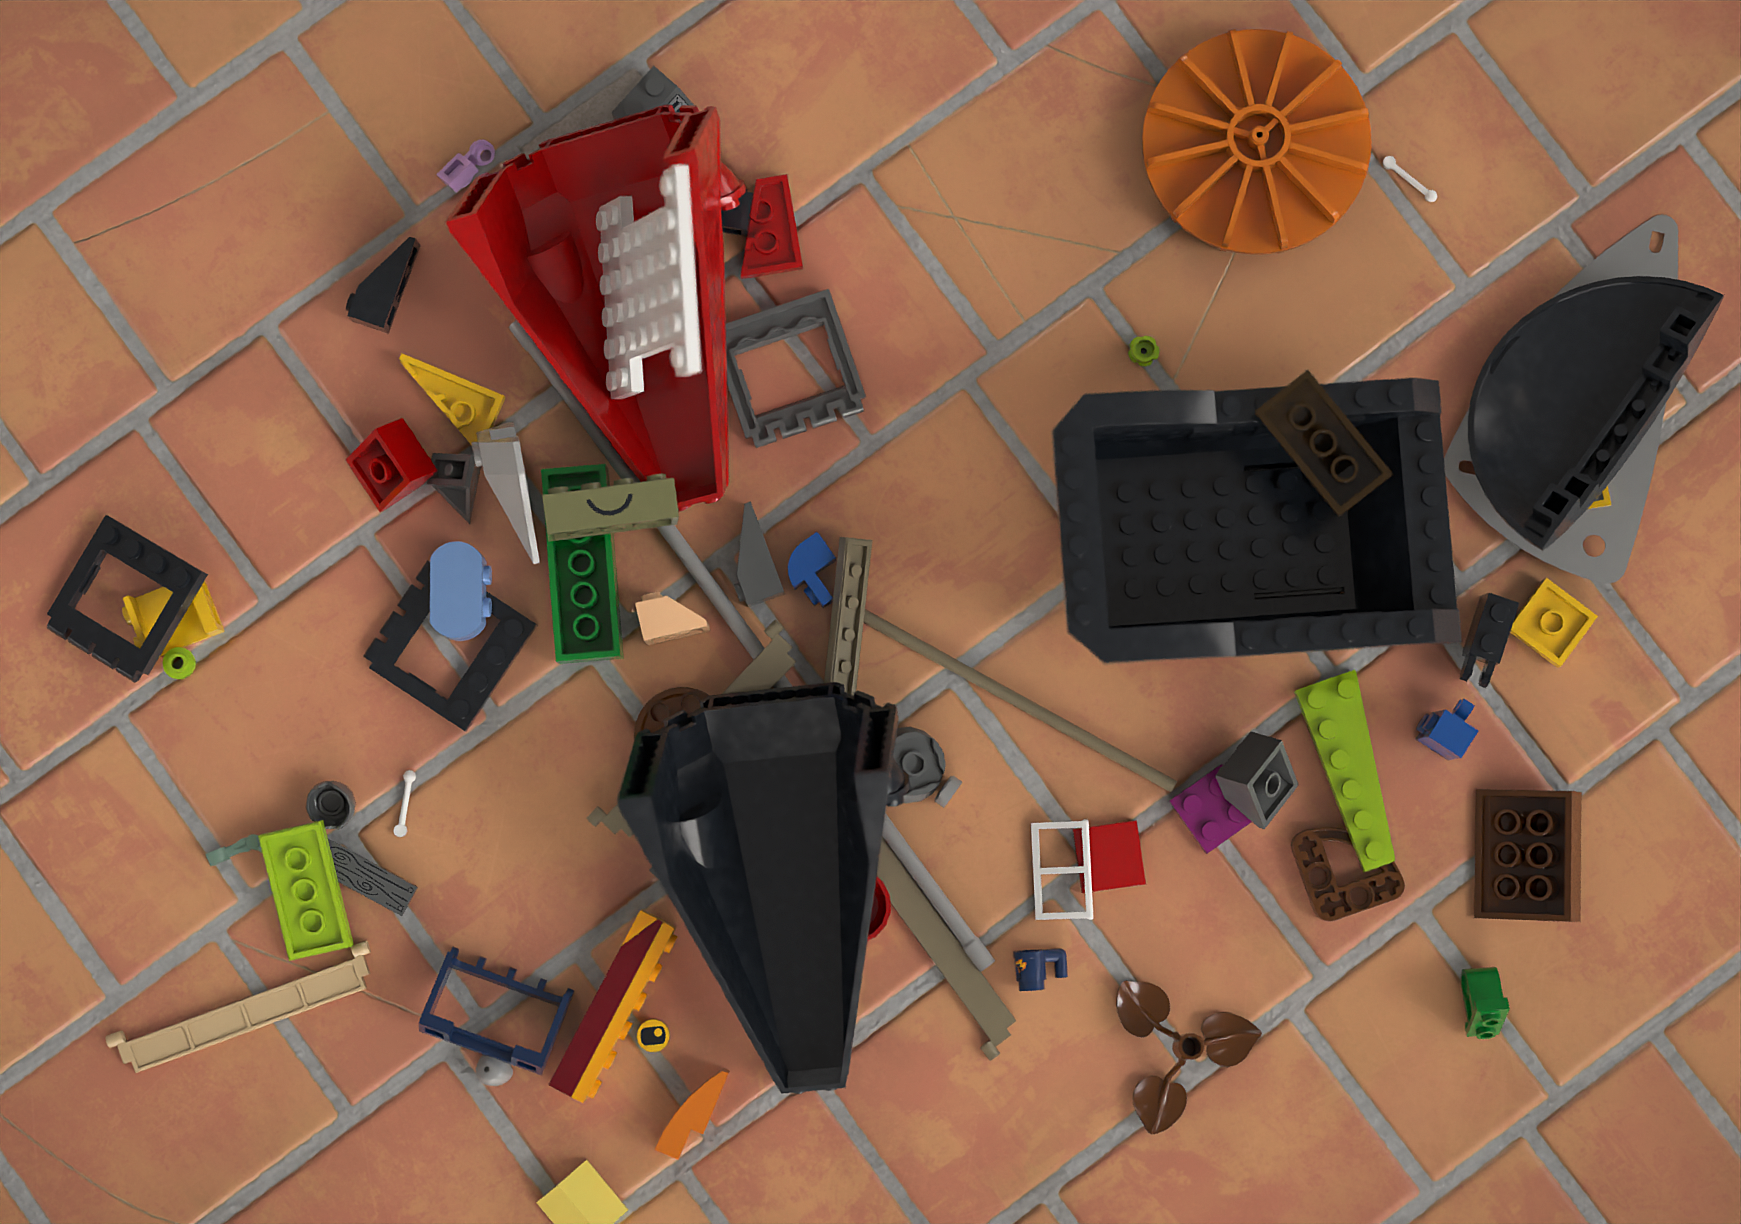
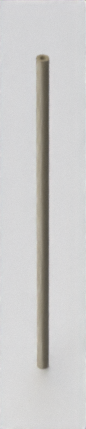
(1019, 701)

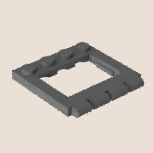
(777, 325)

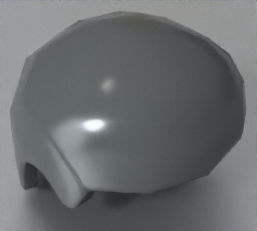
(331, 803)

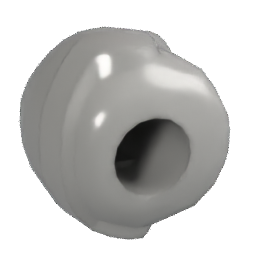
(493, 1071)

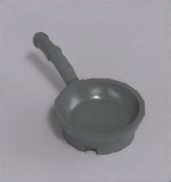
(921, 759)

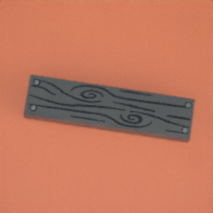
(371, 879)

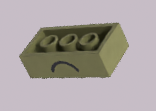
(611, 508)

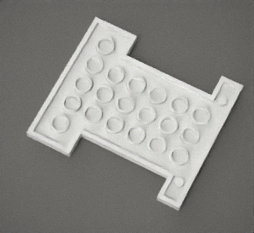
(648, 285)

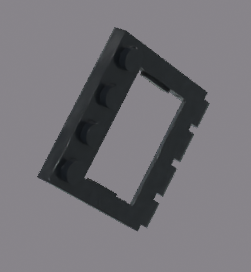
(147, 559)
(480, 677)

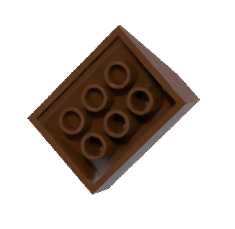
(1528, 855)

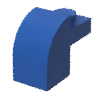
(804, 565)

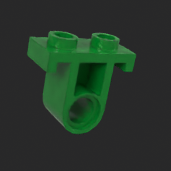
(1483, 1002)

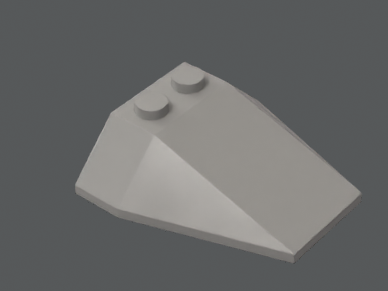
(503, 466)

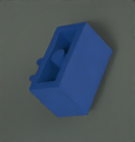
(1447, 731)

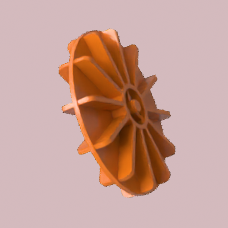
(1256, 141)

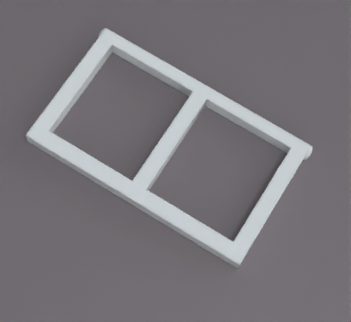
(1037, 870)

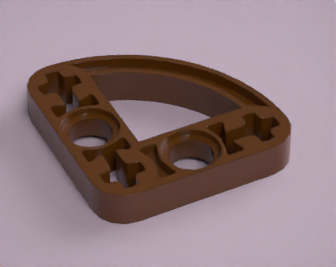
(1329, 888)

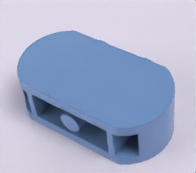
(459, 591)

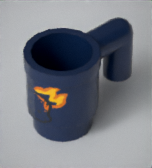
(1031, 967)

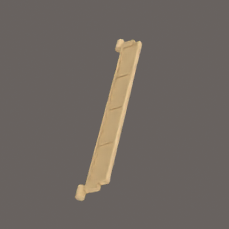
(245, 1014)

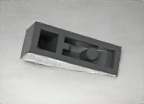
(755, 565)

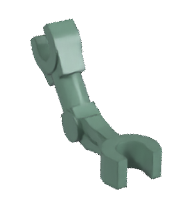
(243, 845)

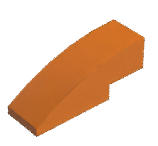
(692, 1115)

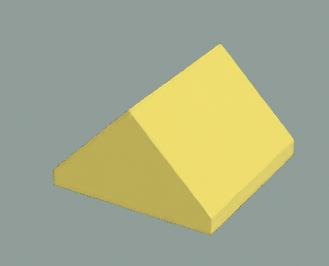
(582, 1199)

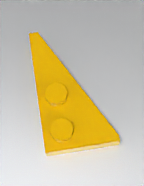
(463, 402)

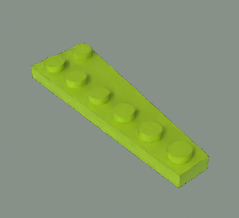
(1343, 743)

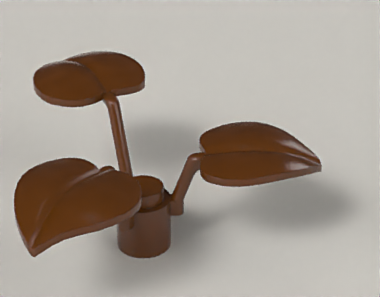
(1227, 1039)

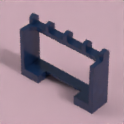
(517, 1056)

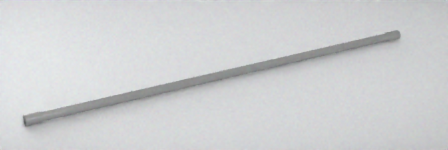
(971, 944)

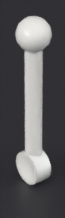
(1390, 163)
(401, 830)

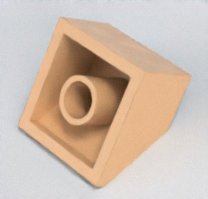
(667, 620)

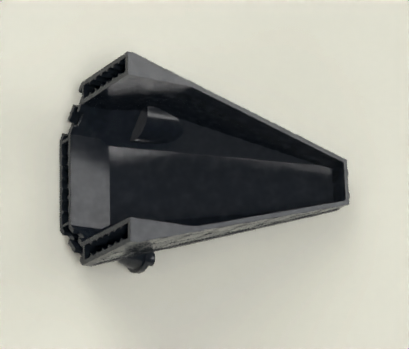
(770, 850)

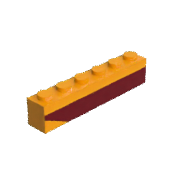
(612, 1007)

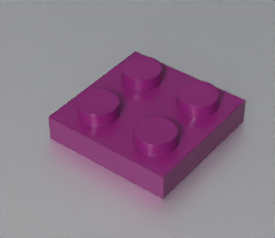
(1207, 812)

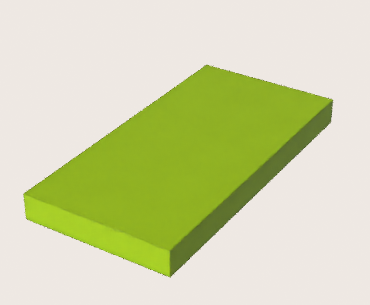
(306, 890)

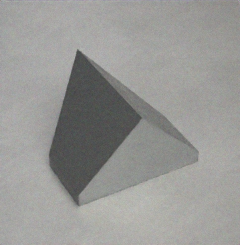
(456, 481)

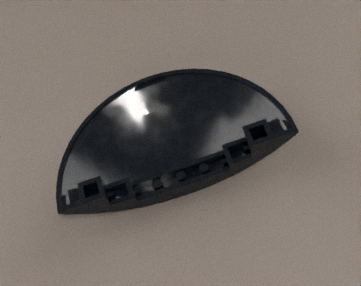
(1578, 393)

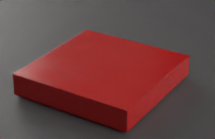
(1113, 856)

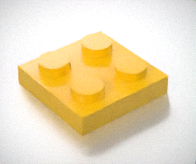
(1552, 622)

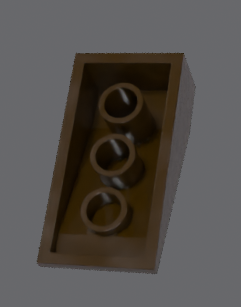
(1323, 443)

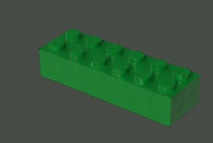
(583, 581)

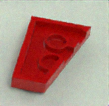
(772, 231)

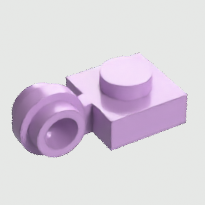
(461, 168)

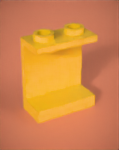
(197, 624)

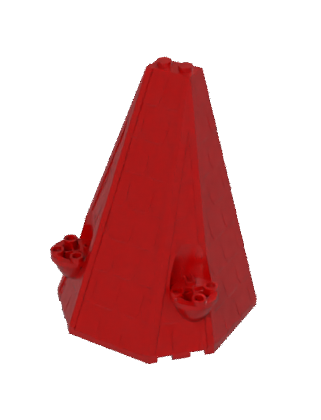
(538, 249)

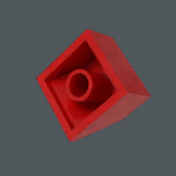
(390, 464)

